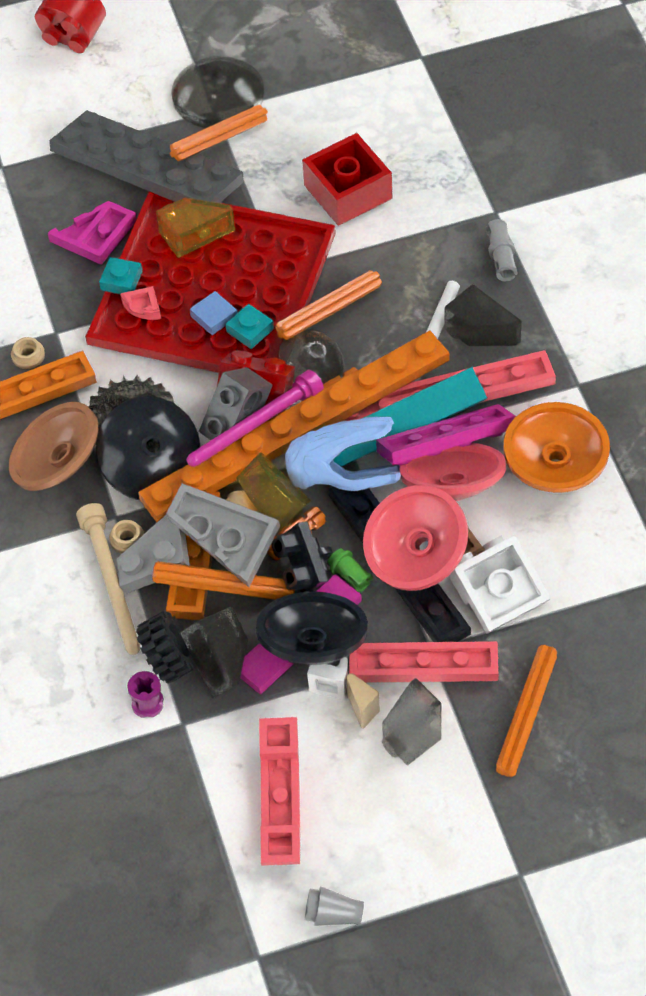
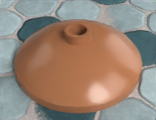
(53, 446)

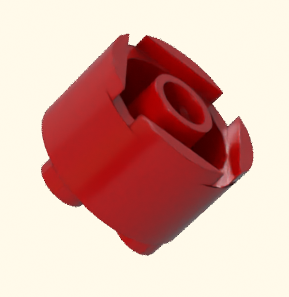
(70, 22)

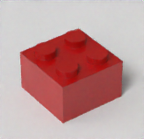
(347, 178)

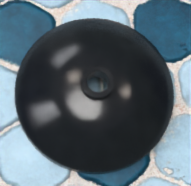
(123, 441)
(311, 627)

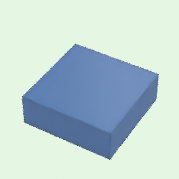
(213, 312)

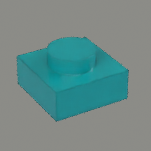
(120, 276)
(249, 326)

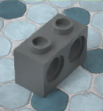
(235, 398)

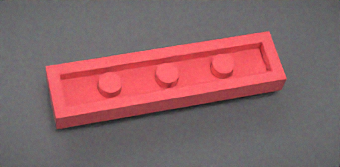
(425, 662)

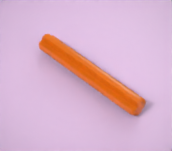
(218, 133)
(328, 305)
(218, 581)
(526, 711)

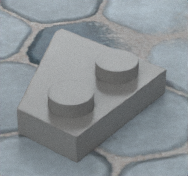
(160, 543)

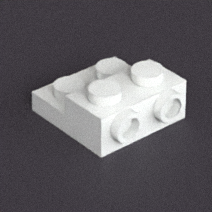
(499, 583)

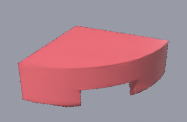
(142, 303)

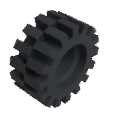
(165, 647)

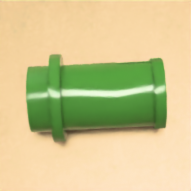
(343, 564)

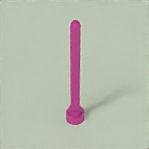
(305, 385)

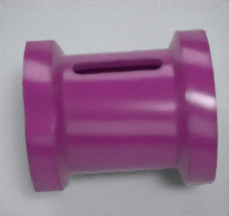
(145, 693)

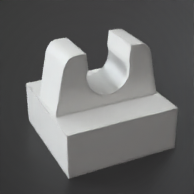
(329, 679)

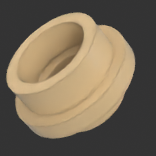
(24, 347)
(124, 529)

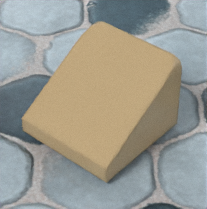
(363, 699)

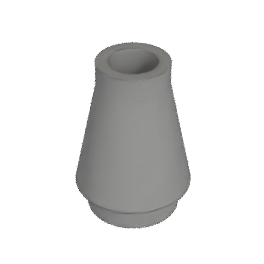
(332, 908)

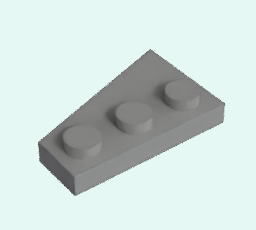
(224, 529)

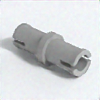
(501, 250)

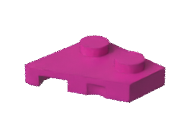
(96, 232)

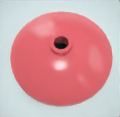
(457, 470)
(402, 525)

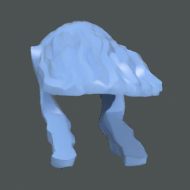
(312, 455)

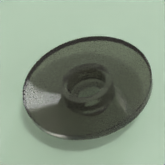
(299, 349)

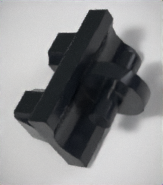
(306, 558)

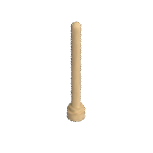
(93, 521)

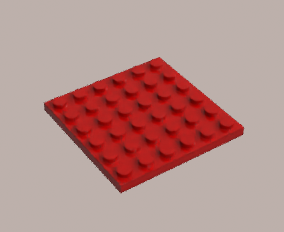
(263, 263)

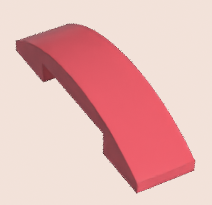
(279, 791)

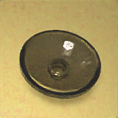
(216, 90)

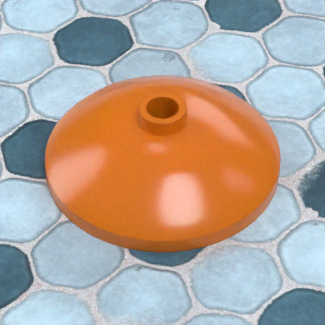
(558, 433)

